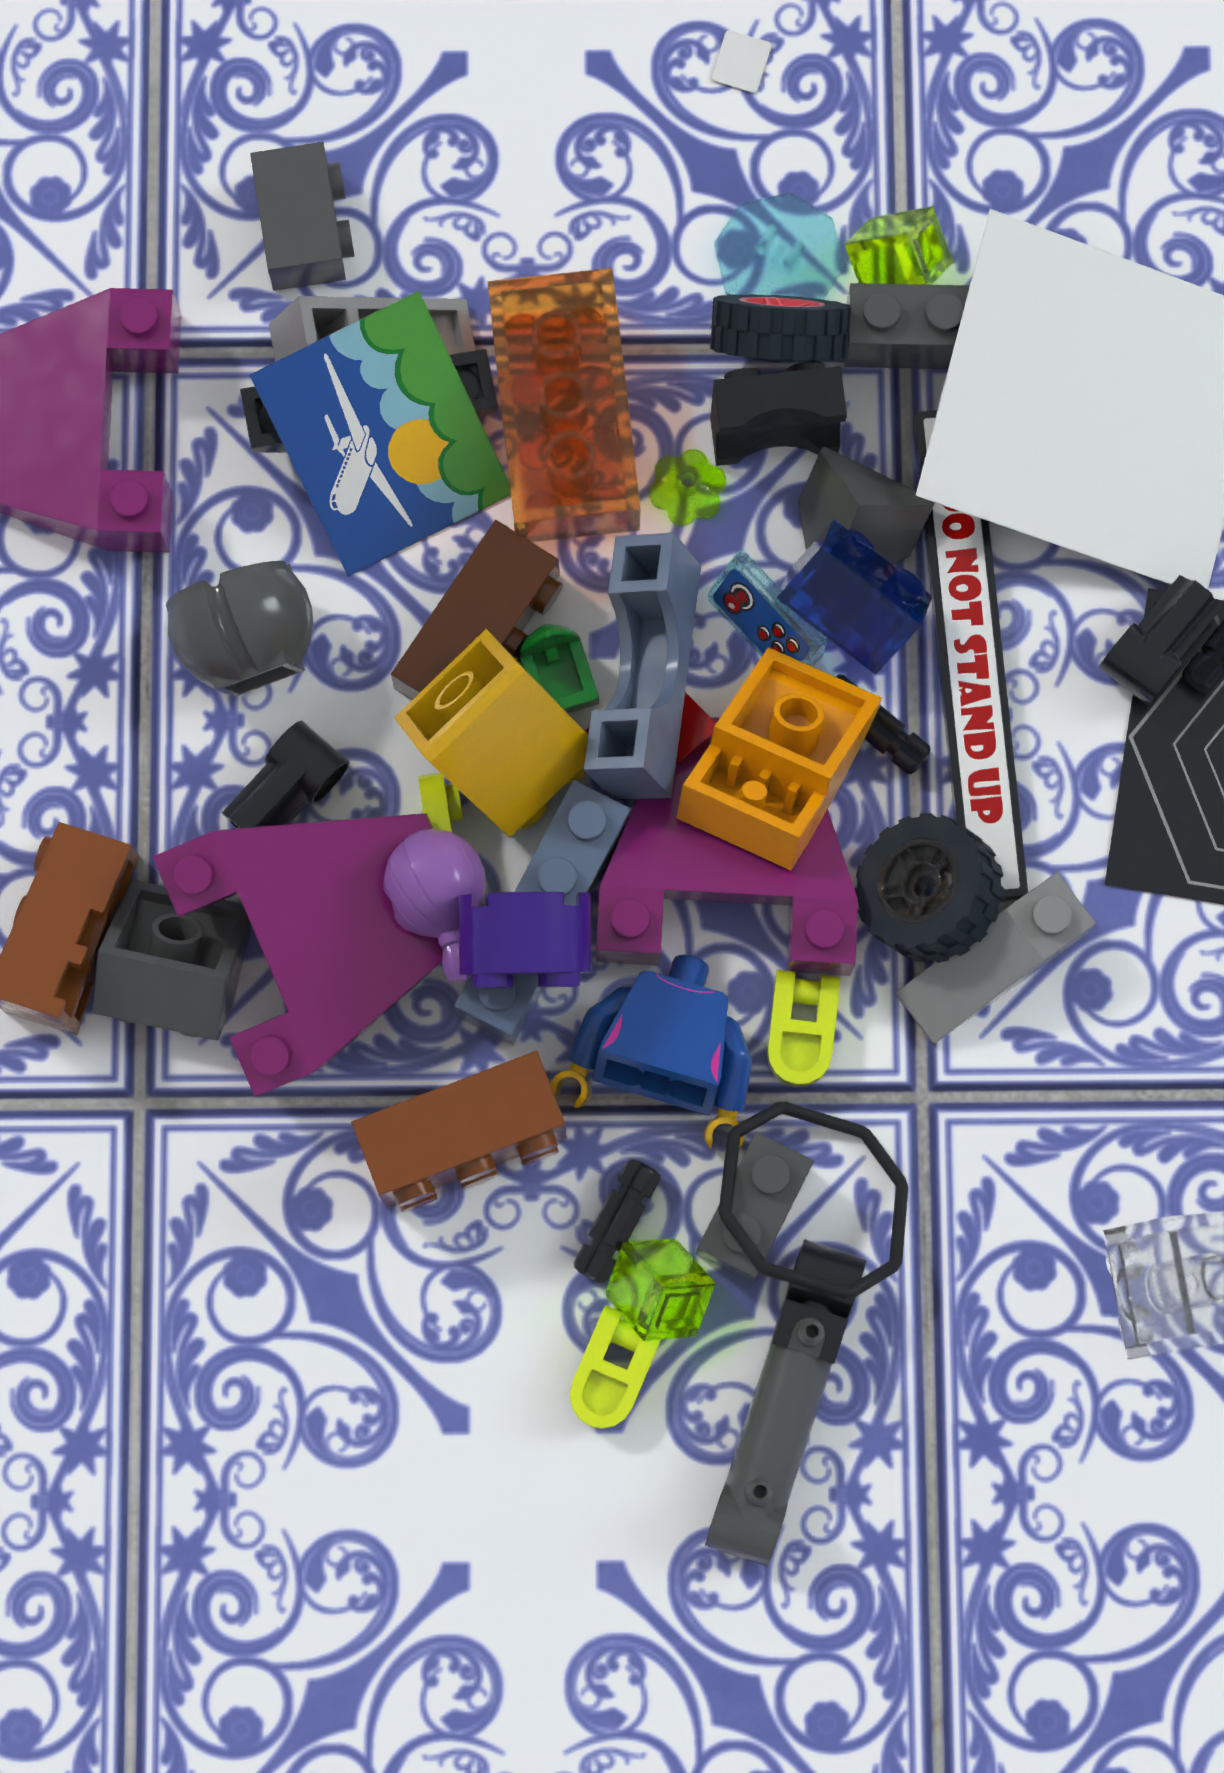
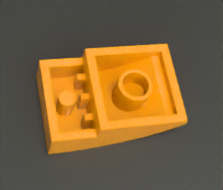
(777, 758)

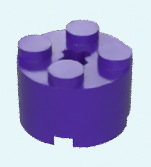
(525, 937)

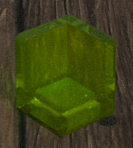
(900, 249)
(659, 1289)

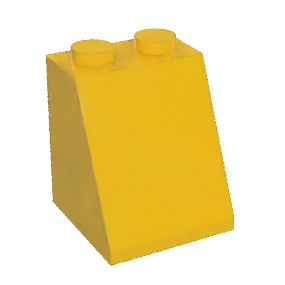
(496, 734)

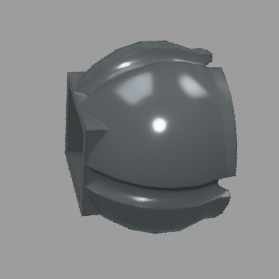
(244, 628)

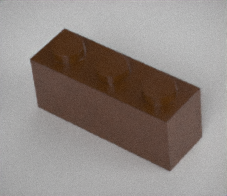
(494, 591)

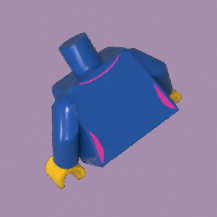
(665, 1043)

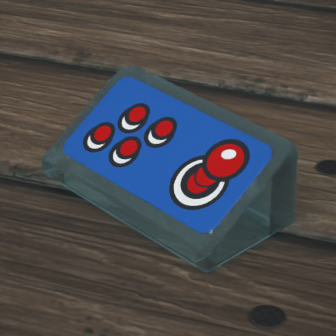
(750, 605)

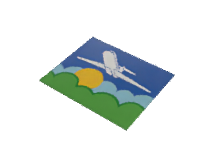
(382, 433)

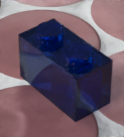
(855, 596)

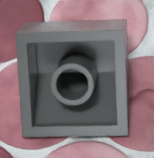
(168, 966)

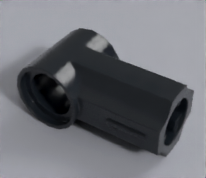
(1153, 650)
(296, 772)

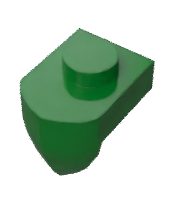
(560, 666)

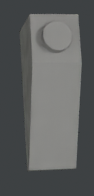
(318, 316)
(1016, 947)

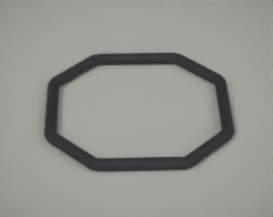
(790, 1275)

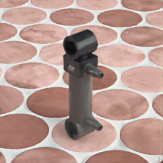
(784, 1407)

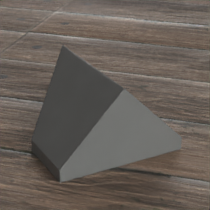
(862, 502)

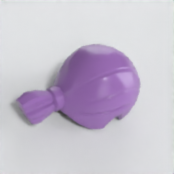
(424, 888)

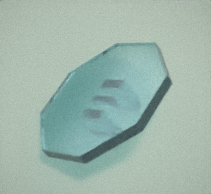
(779, 249)

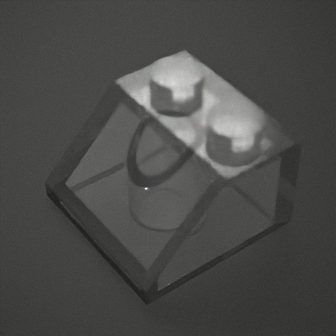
(1168, 1283)

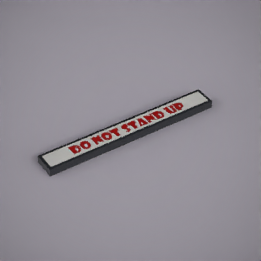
(973, 679)

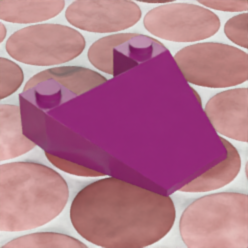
(59, 419)
(675, 860)
(321, 926)

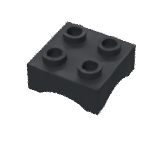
(777, 410)

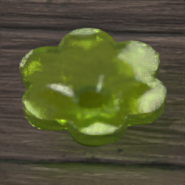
(685, 500)

